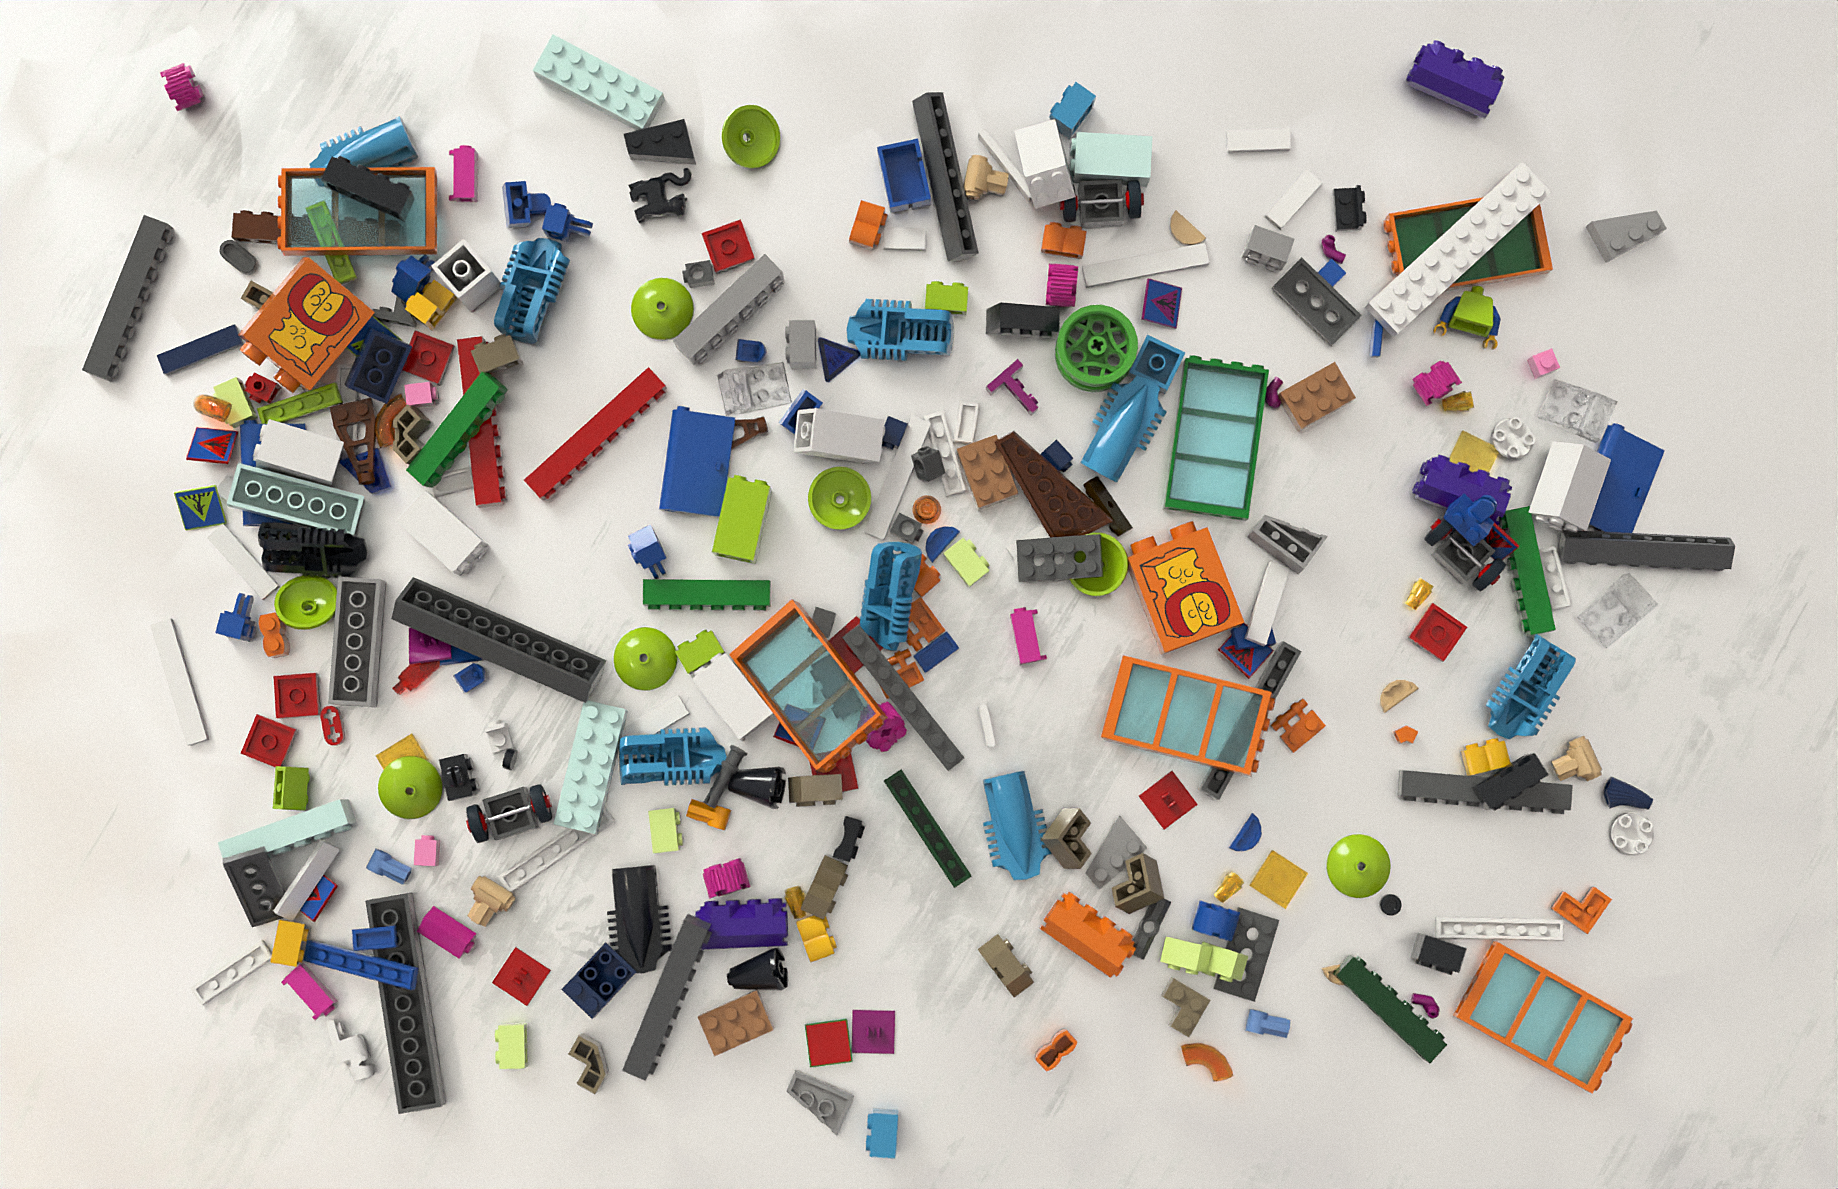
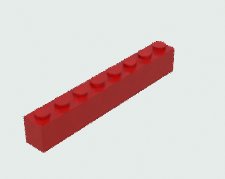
(595, 434)
(483, 446)

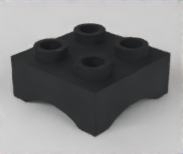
(852, 831)

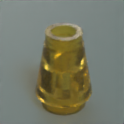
(1458, 402)
(1419, 593)
(1229, 886)
(795, 897)

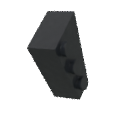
(661, 143)

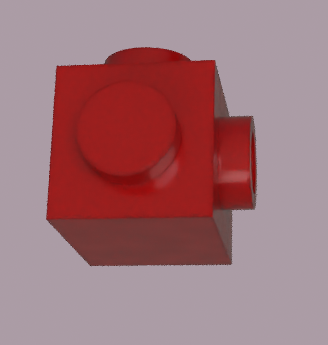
(261, 388)

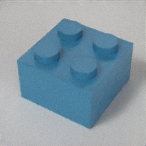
(1072, 109)
(1157, 362)
(883, 1133)

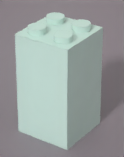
(1110, 157)

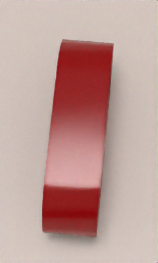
(337, 724)

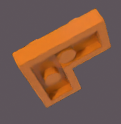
(1582, 914)

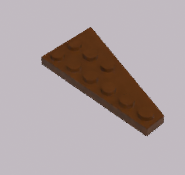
(1055, 499)

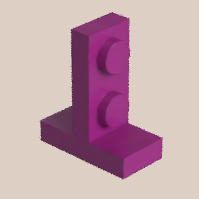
(1014, 386)

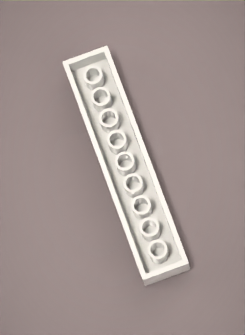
(1457, 249)

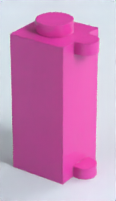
(464, 174)
(1025, 636)
(447, 932)
(311, 990)

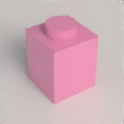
(1543, 363)
(421, 394)
(426, 851)

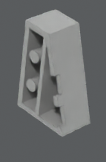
(1624, 233)
(1286, 542)

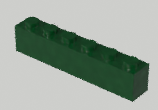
(927, 828)
(1389, 1008)

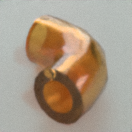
(212, 407)
(384, 420)
(1209, 1057)

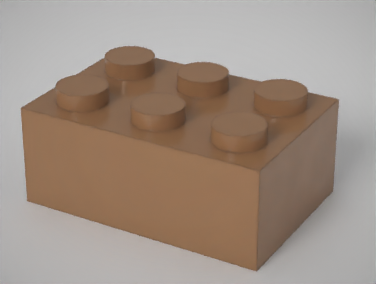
(1316, 396)
(986, 473)
(736, 1022)

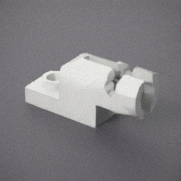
(350, 1049)

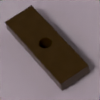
(1099, 494)

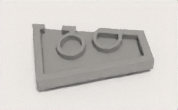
(1117, 848)
(822, 1099)

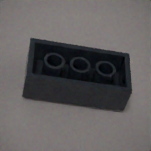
(368, 188)

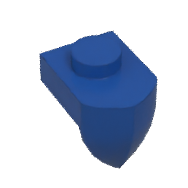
(750, 351)
(470, 677)

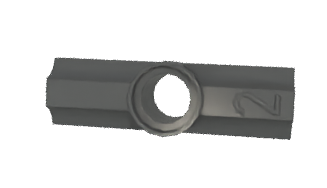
(1143, 940)

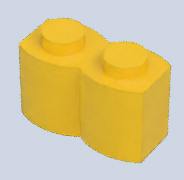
(1486, 757)
(816, 938)

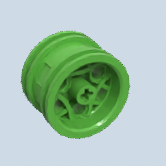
(1094, 359)

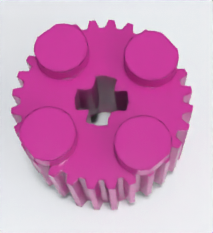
(181, 86)
(1061, 285)
(1436, 383)
(890, 732)
(726, 878)

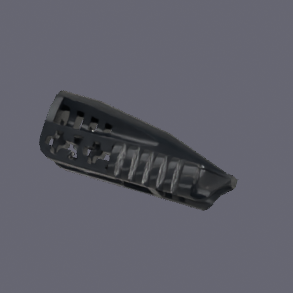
(310, 550)
(638, 917)

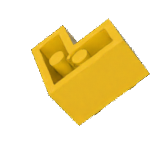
(431, 305)

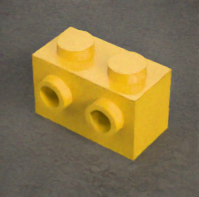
(289, 942)

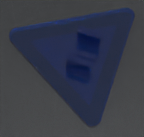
(835, 357)

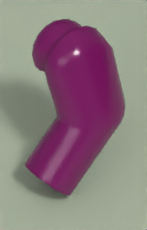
(1330, 250)
(1272, 397)
(1428, 1004)

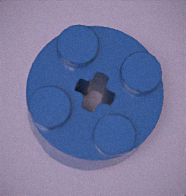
(1215, 920)

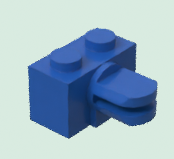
(520, 205)
(559, 223)
(411, 277)
(803, 401)
(1471, 517)
(647, 550)
(238, 623)

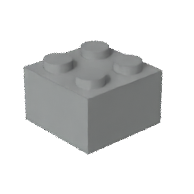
(1267, 248)
(802, 344)

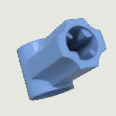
(384, 864)
(1262, 1023)

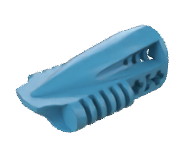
(371, 148)
(530, 282)
(899, 330)
(1123, 427)
(889, 593)
(1529, 690)
(675, 757)
(1014, 826)

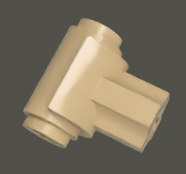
(982, 179)
(1578, 761)
(489, 900)

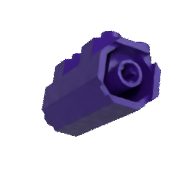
(1456, 80)
(1446, 481)
(745, 924)

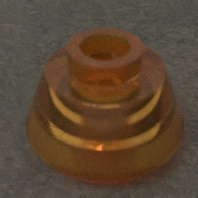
(933, 509)

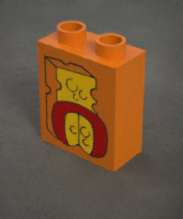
(304, 326)
(1183, 587)

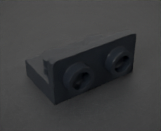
(1348, 208)

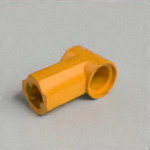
(714, 817)

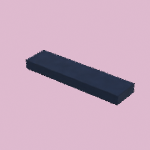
(199, 349)

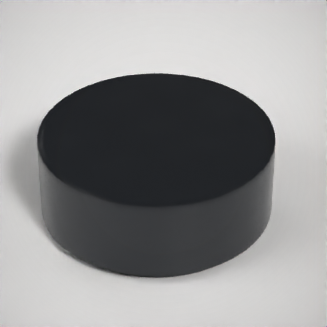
(509, 759)
(1390, 904)

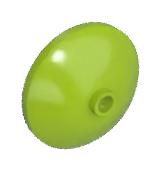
(761, 133)
(663, 323)
(836, 483)
(1114, 568)
(304, 594)
(660, 661)
(413, 773)
(1343, 863)

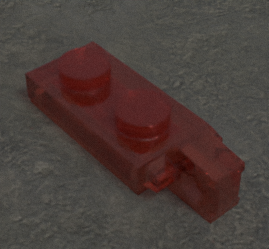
(415, 675)

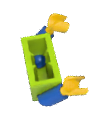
(1472, 314)

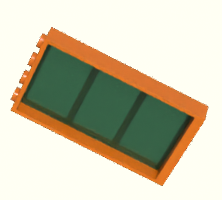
(1517, 255)

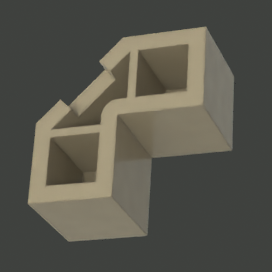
(408, 427)
(824, 887)
(1006, 966)
(591, 1054)

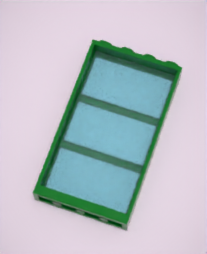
(1216, 438)

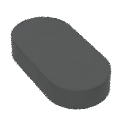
(238, 257)

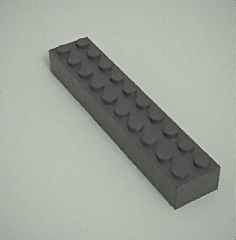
(498, 639)
(407, 1011)

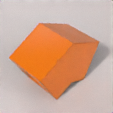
(1405, 734)

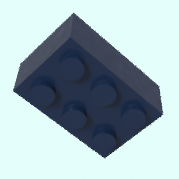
(378, 365)

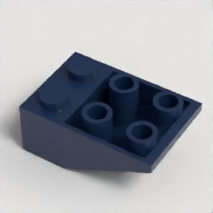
(599, 980)

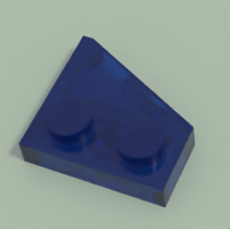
(381, 476)

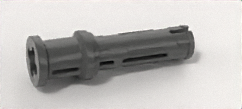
(729, 767)

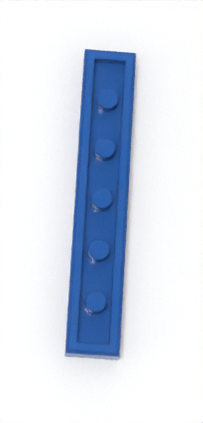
(361, 964)

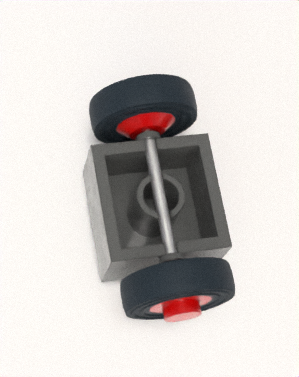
(1102, 203)
(1462, 557)
(509, 813)

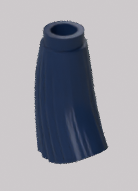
(1623, 794)

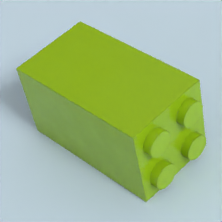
(742, 519)

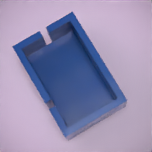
(902, 176)

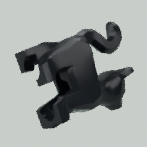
(656, 197)

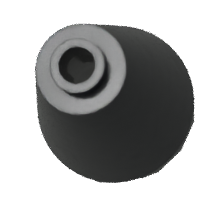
(759, 785)
(760, 972)

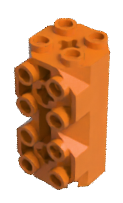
(1088, 934)

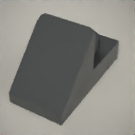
(399, 316)

